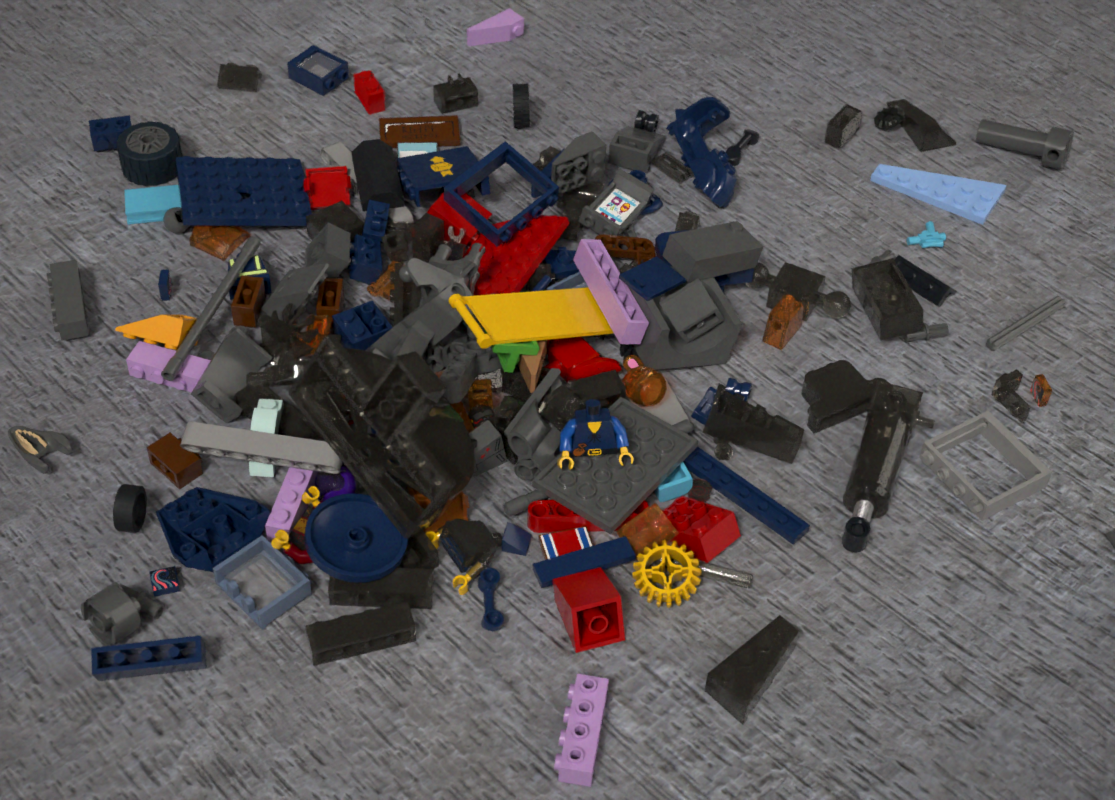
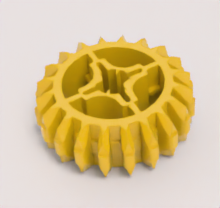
(656, 573)

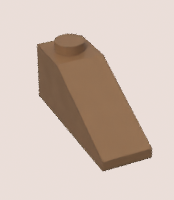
(532, 364)

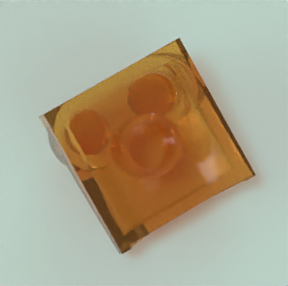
(218, 240)

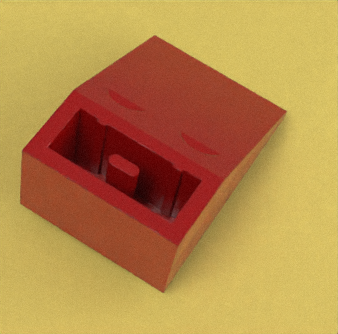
(702, 527)

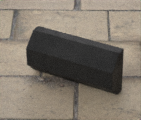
(377, 174)

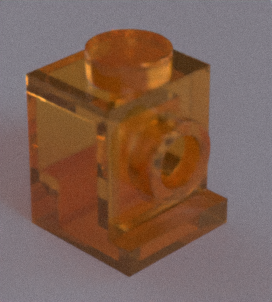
(480, 398)

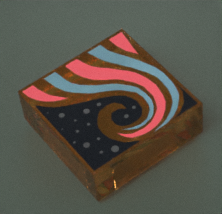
(1041, 390)

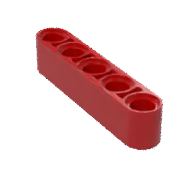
(551, 516)

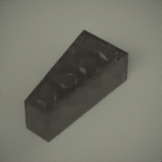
(752, 426)
(750, 670)

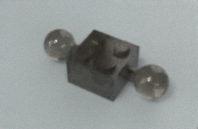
(804, 286)

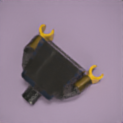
(469, 547)

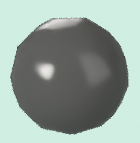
(173, 220)

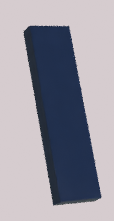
(600, 555)

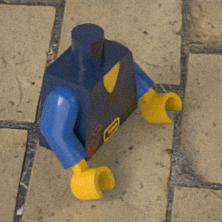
(593, 433)

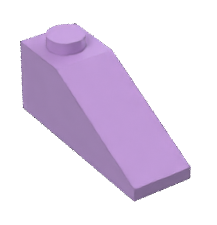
(496, 29)

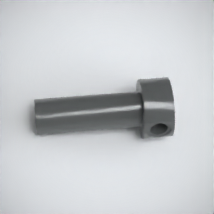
(1052, 147)

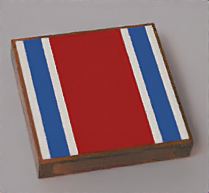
(564, 542)

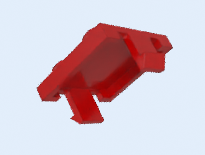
(327, 186)

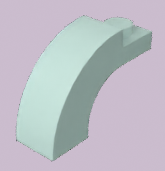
(265, 419)

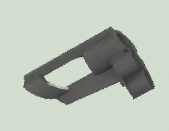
(530, 436)

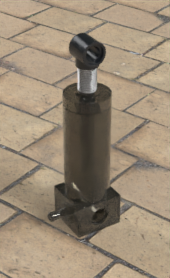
(879, 457)

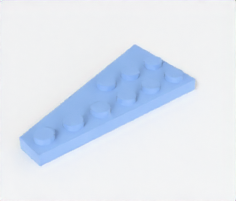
(954, 194)

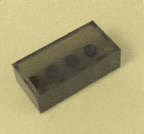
(887, 299)

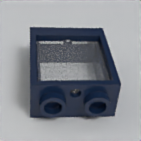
(318, 70)

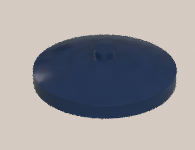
(353, 539)

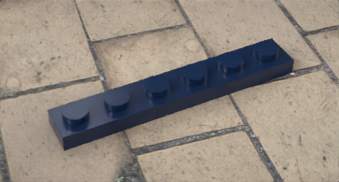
(746, 496)

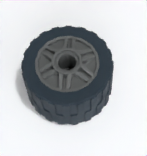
(149, 153)

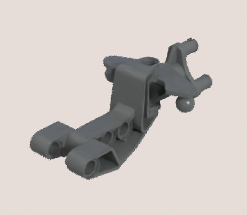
(434, 315)

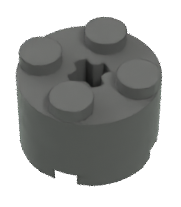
(111, 614)

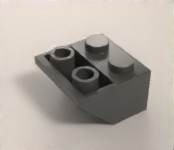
(692, 310)

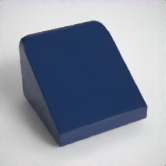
(515, 540)

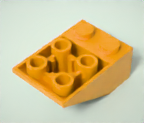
(164, 329)

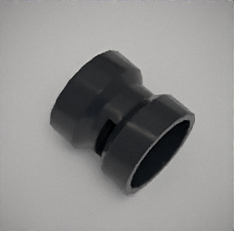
(646, 121)

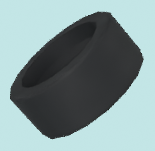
(129, 508)

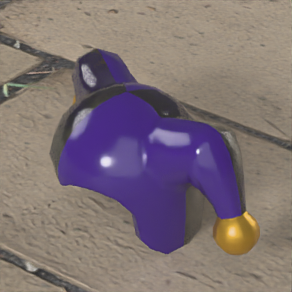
(335, 484)

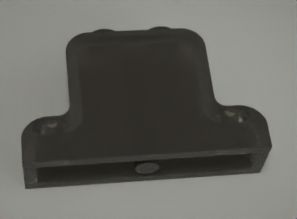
(836, 394)

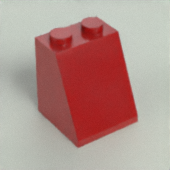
(452, 218)
(589, 609)

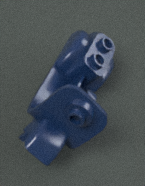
(711, 169)

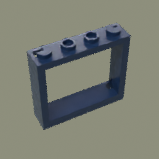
(482, 169)

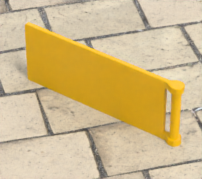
(532, 315)

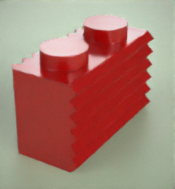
(369, 92)

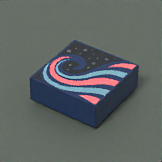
(165, 285)
(164, 581)

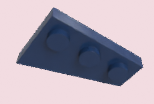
(561, 262)

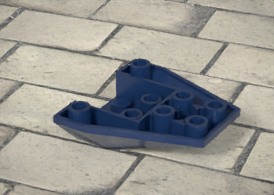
(210, 526)

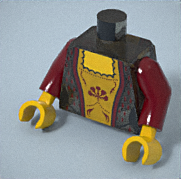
(294, 542)

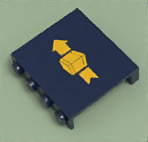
(436, 171)

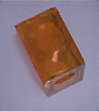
(788, 314)

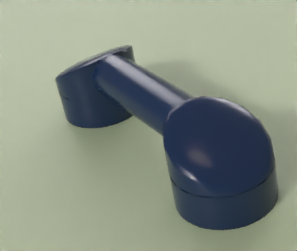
(487, 584)

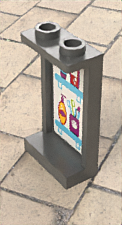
(617, 205)

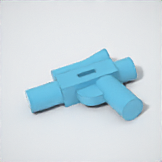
(928, 238)

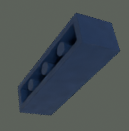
(148, 658)

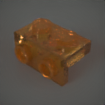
(646, 528)

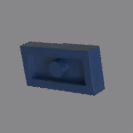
(376, 220)

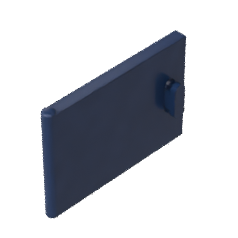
(652, 278)

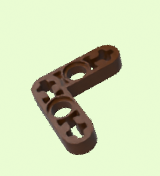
(637, 253)

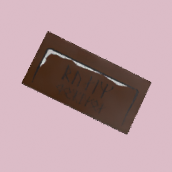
(420, 129)

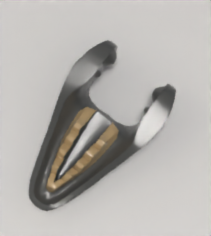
(35, 444)

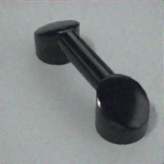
(734, 152)

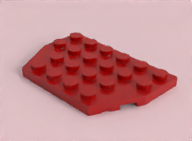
(513, 263)

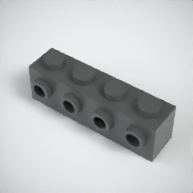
(68, 299)

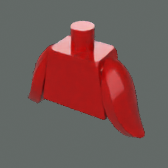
(577, 359)

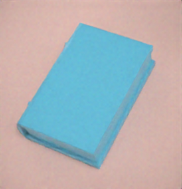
(150, 203)

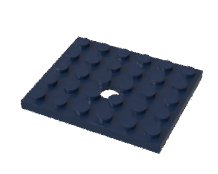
(212, 188)

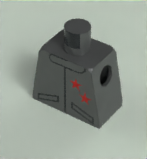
(487, 448)

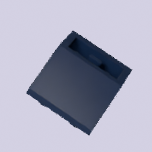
(360, 326)

